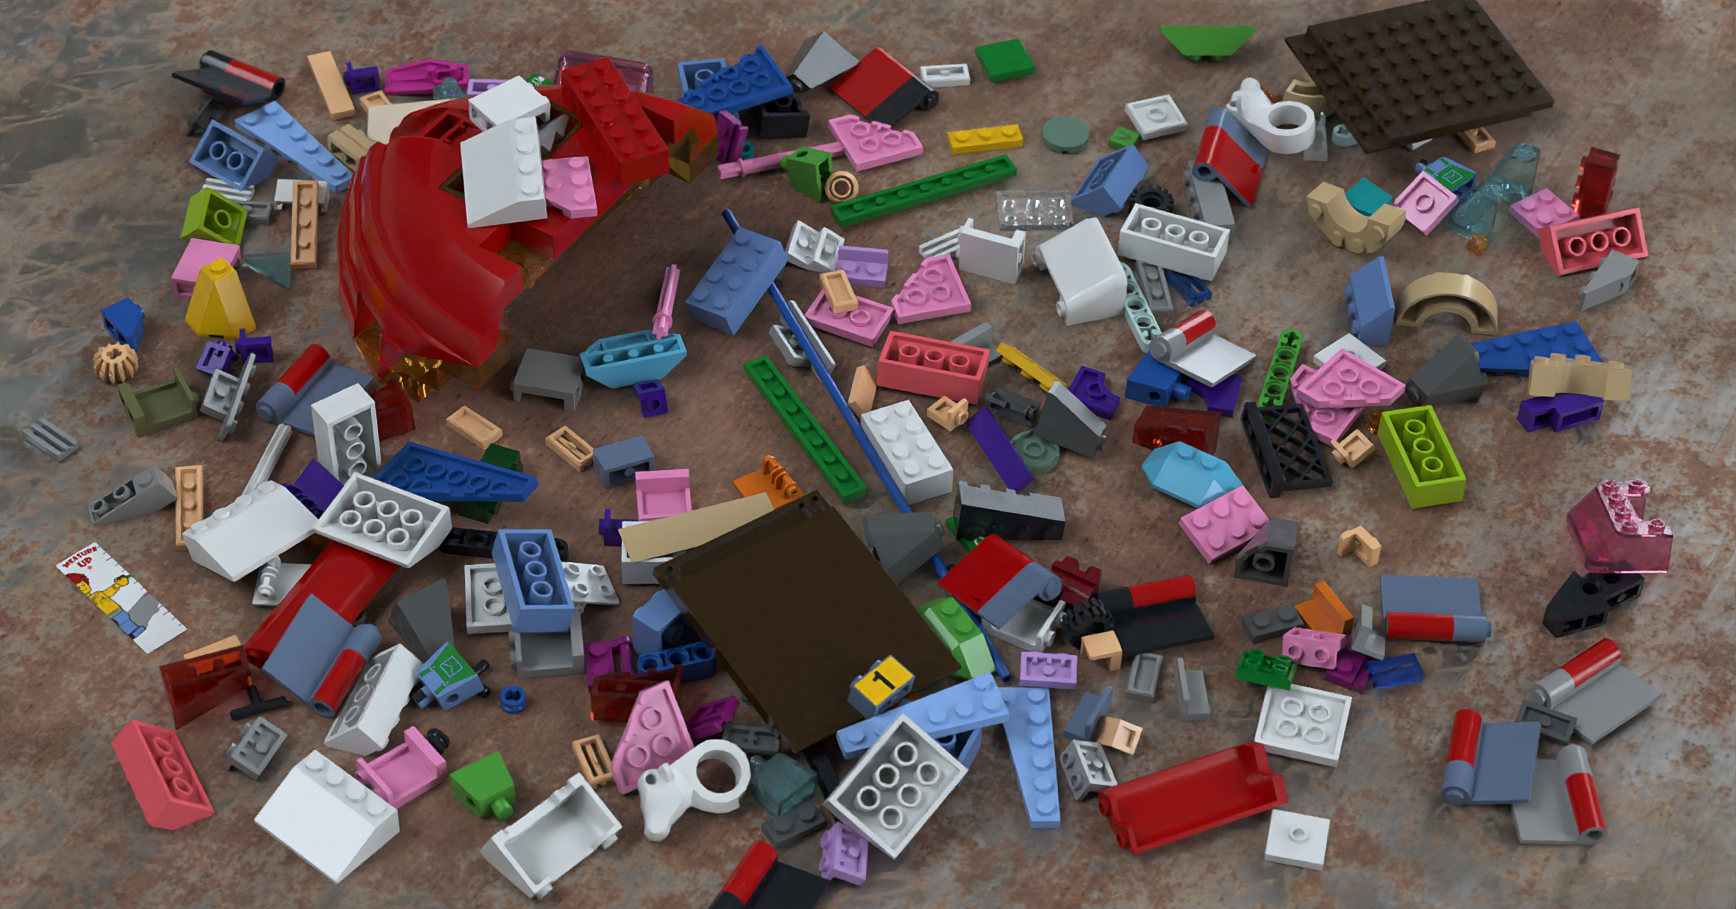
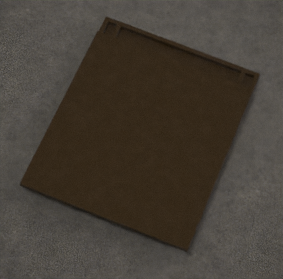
(1418, 72)
(800, 614)

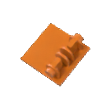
(772, 480)

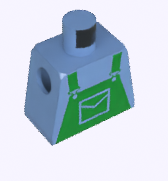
(1449, 174)
(446, 679)

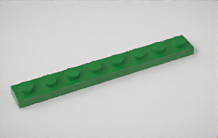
(923, 191)
(805, 429)

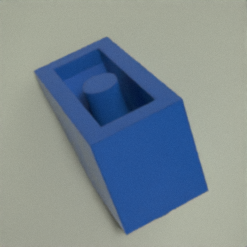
(124, 322)

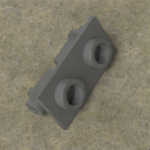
(208, 110)
(1012, 406)

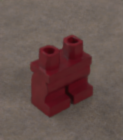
(1075, 583)

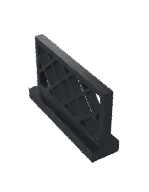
(1266, 457)

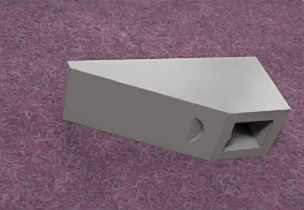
(1611, 280)
(134, 498)

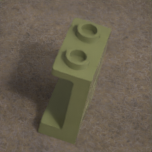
(159, 404)

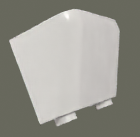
(1084, 272)
(552, 838)

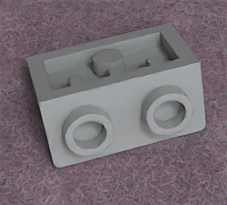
(256, 749)
(1086, 768)

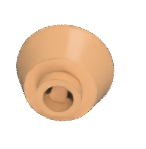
(841, 178)

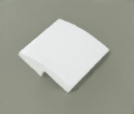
(813, 249)

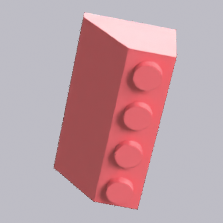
(1586, 241)
(932, 367)
(161, 776)

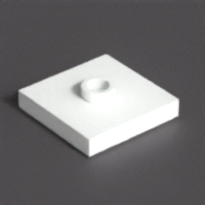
(1156, 117)
(1354, 347)
(1297, 839)

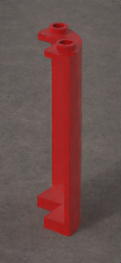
(339, 578)
(1192, 797)

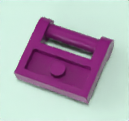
(599, 658)

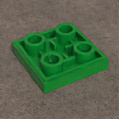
(1005, 60)
(1265, 669)

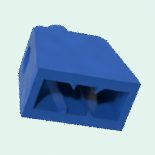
(1155, 383)

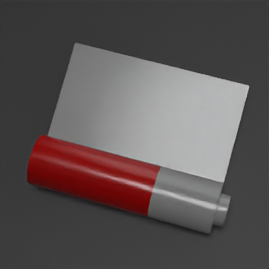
(1198, 352)
(1595, 691)
(1561, 803)

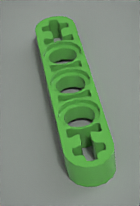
(1281, 366)

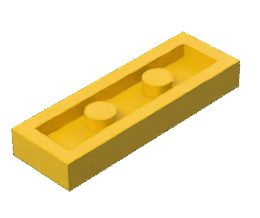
(985, 139)
(1029, 368)

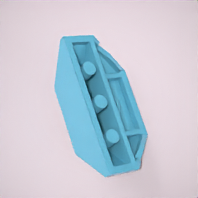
(632, 358)
(1189, 474)

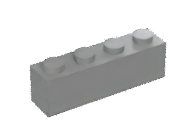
(1209, 201)

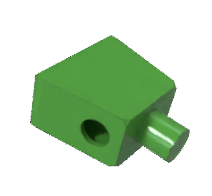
(808, 171)
(485, 787)

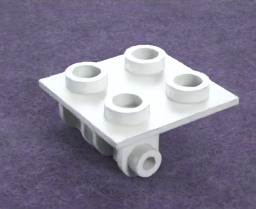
(276, 580)
(589, 585)

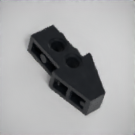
(1587, 600)

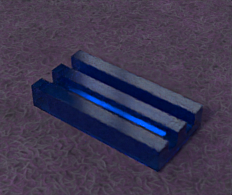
(1184, 288)
(1395, 675)

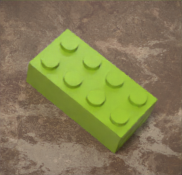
(1421, 456)

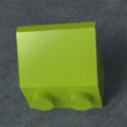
(214, 218)

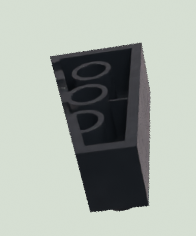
(781, 118)
(1006, 514)

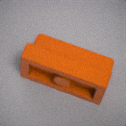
(1325, 612)

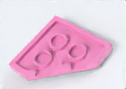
(873, 143)
(569, 186)
(931, 292)
(1349, 383)
(1325, 422)
(651, 737)

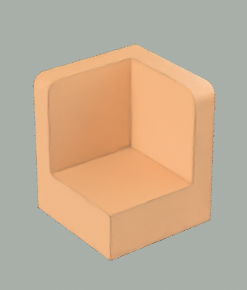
(1102, 646)
(1117, 734)

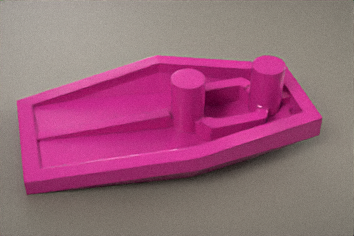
(423, 76)

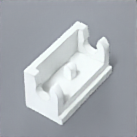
(1318, 149)
(284, 193)

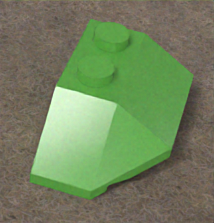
(1207, 39)
(959, 636)

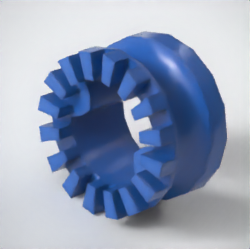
(512, 705)

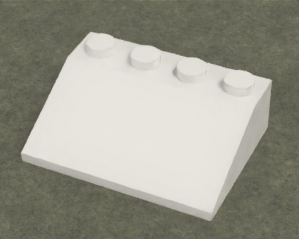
(504, 174)
(385, 521)
(249, 531)
(895, 786)
(328, 817)

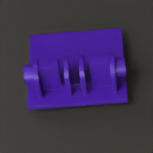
(315, 488)

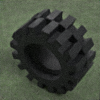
(1152, 197)
(1086, 620)

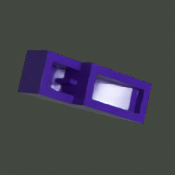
(1559, 411)

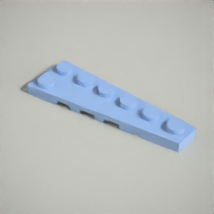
(295, 144)
(944, 713)
(1032, 752)

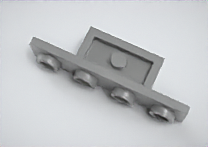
(791, 349)
(224, 396)

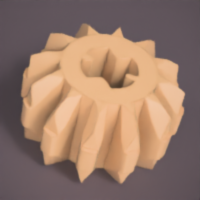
(115, 363)

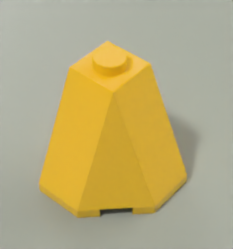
(219, 303)

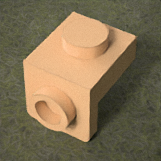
(949, 413)
(1352, 449)
(1361, 543)

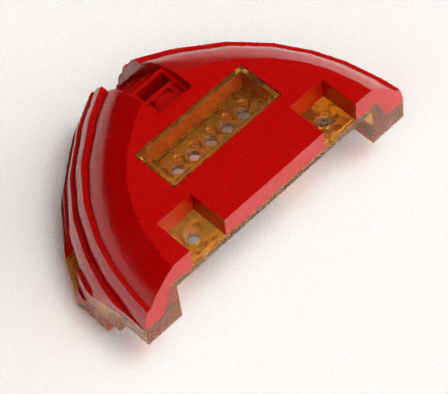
(449, 286)

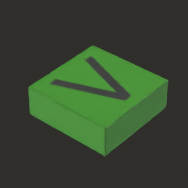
(1123, 137)

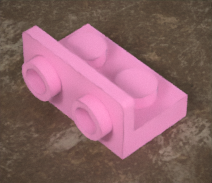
(1313, 647)

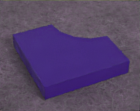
(1092, 392)
(1220, 397)

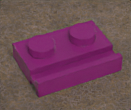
(730, 137)
(1349, 669)
(710, 716)

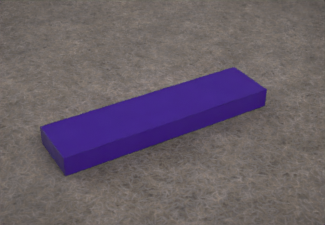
(999, 450)

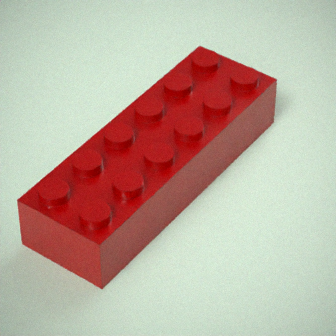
(615, 122)

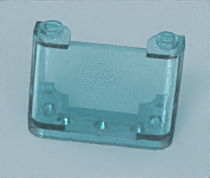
(1507, 178)

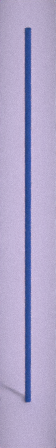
(863, 440)

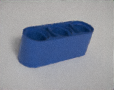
(696, 659)

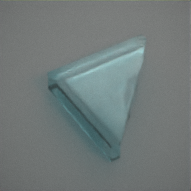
(272, 266)

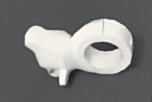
(1262, 117)
(675, 788)

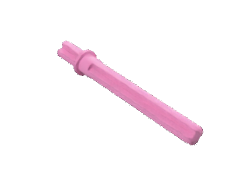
(768, 162)
(662, 319)

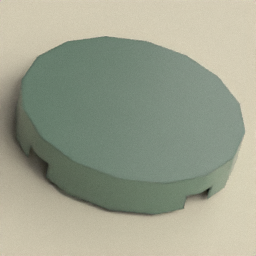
(1065, 134)
(1036, 452)

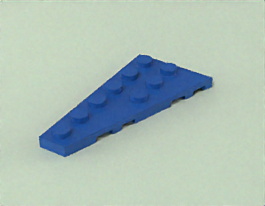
(740, 86)
(1516, 351)
(453, 477)

